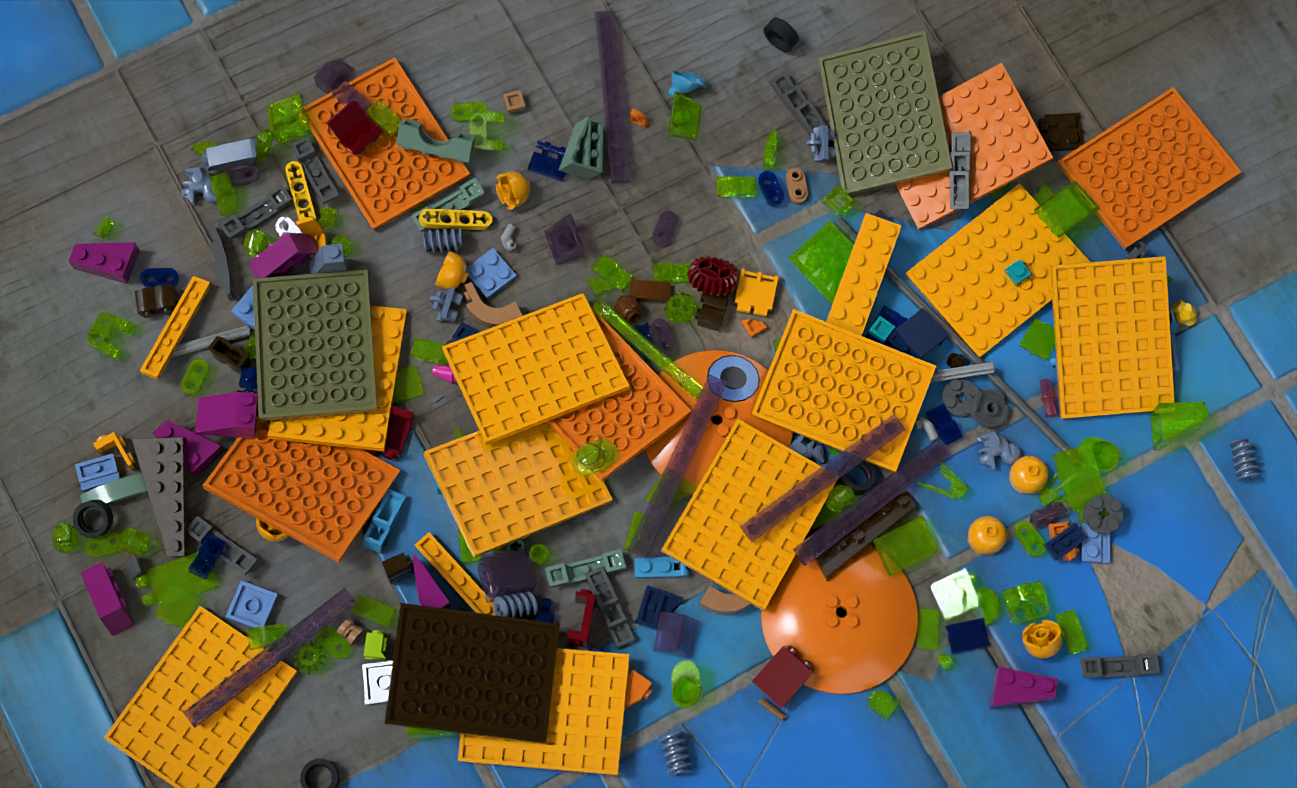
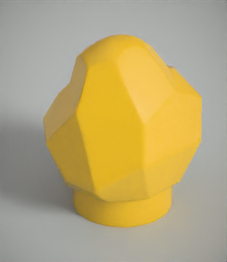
(1184, 313)

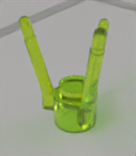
(957, 487)
(1049, 496)

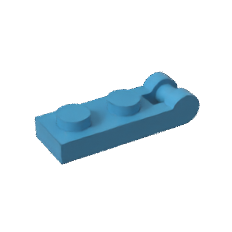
(659, 568)

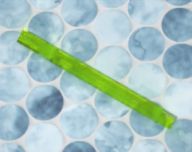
(648, 348)

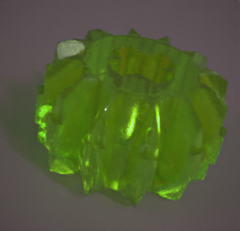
(680, 308)
(313, 650)

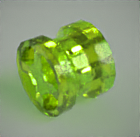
(328, 217)
(345, 242)
(539, 559)
(1023, 593)

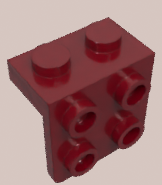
(354, 128)

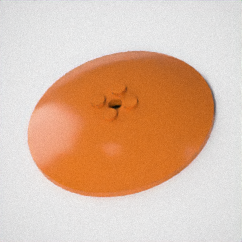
(847, 651)

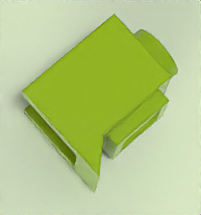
(375, 646)

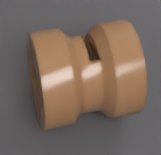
(350, 631)

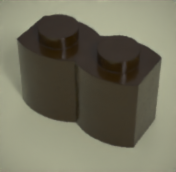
(156, 300)
(712, 311)
(228, 354)
(398, 567)

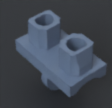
(819, 143)
(445, 312)

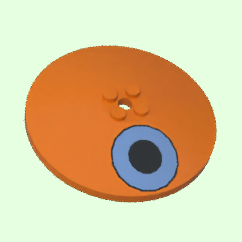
(738, 400)

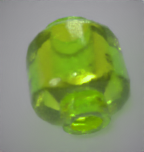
(255, 242)
(840, 498)
(64, 537)
(133, 541)

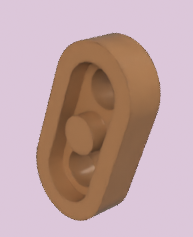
(795, 185)

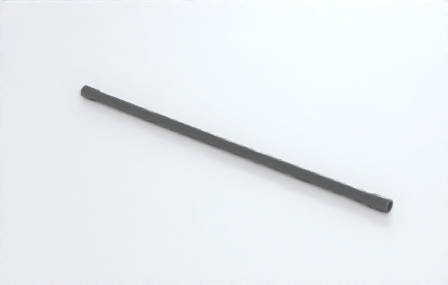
(848, 232)

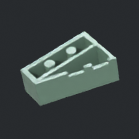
(584, 149)

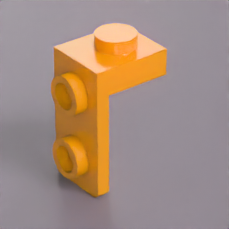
(310, 226)
(110, 441)

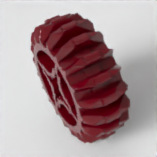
(713, 276)

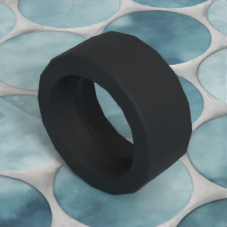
(780, 34)
(870, 473)
(78, 518)
(319, 763)

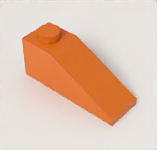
(637, 689)

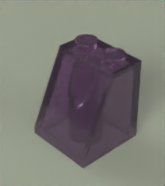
(505, 573)

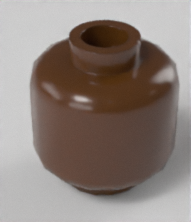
(628, 308)

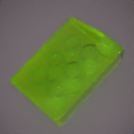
(824, 259)

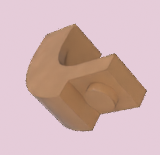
(486, 315)
(722, 603)

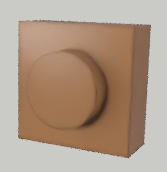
(514, 101)

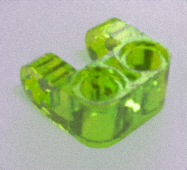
(482, 130)
(107, 333)
(1011, 604)

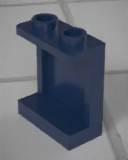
(918, 335)

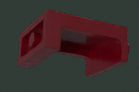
(397, 434)
(581, 638)
(783, 675)

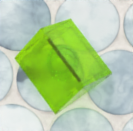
(684, 117)

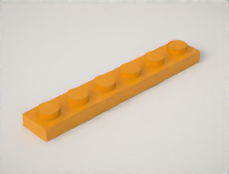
(175, 328)
(454, 574)

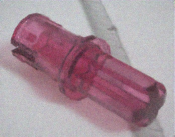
(1048, 398)

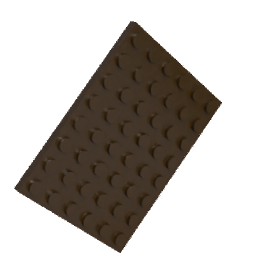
(472, 674)

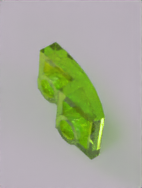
(769, 152)
(736, 186)
(224, 193)
(611, 272)
(671, 272)
(428, 350)
(927, 629)
(1071, 632)
(264, 636)

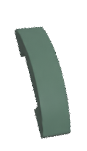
(460, 200)
(116, 491)
(575, 572)

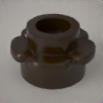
(955, 360)

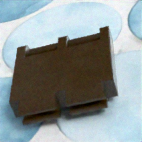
(1061, 131)

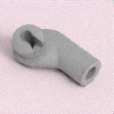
(506, 238)
(927, 426)

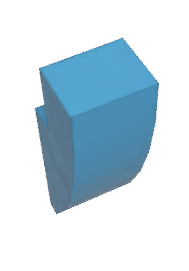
(383, 521)

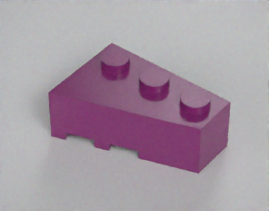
(283, 254)
(106, 260)
(200, 451)
(107, 598)
(1019, 688)

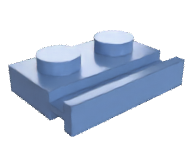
(97, 472)
(1096, 546)

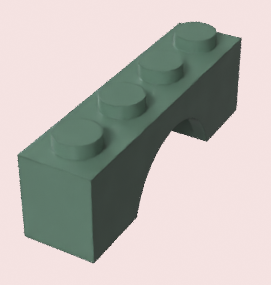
(413, 136)

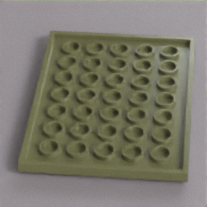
(885, 113)
(314, 345)

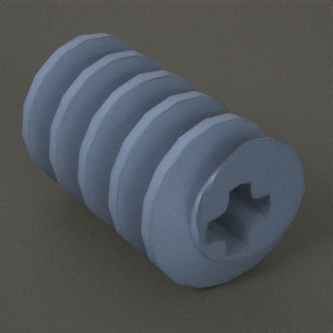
(442, 240)
(1243, 459)
(515, 605)
(675, 753)

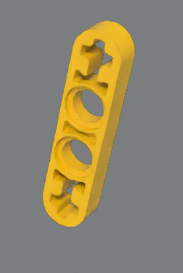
(299, 195)
(455, 219)

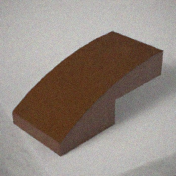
(650, 290)

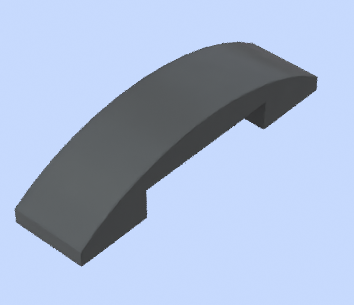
(314, 170)
(257, 214)
(231, 554)
(1119, 666)

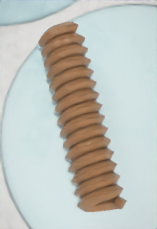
(772, 709)

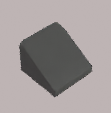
(134, 567)

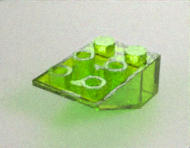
(1067, 209)

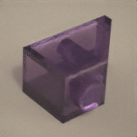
(332, 75)

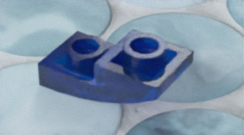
(944, 425)
(207, 557)

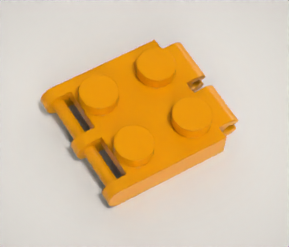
(755, 293)

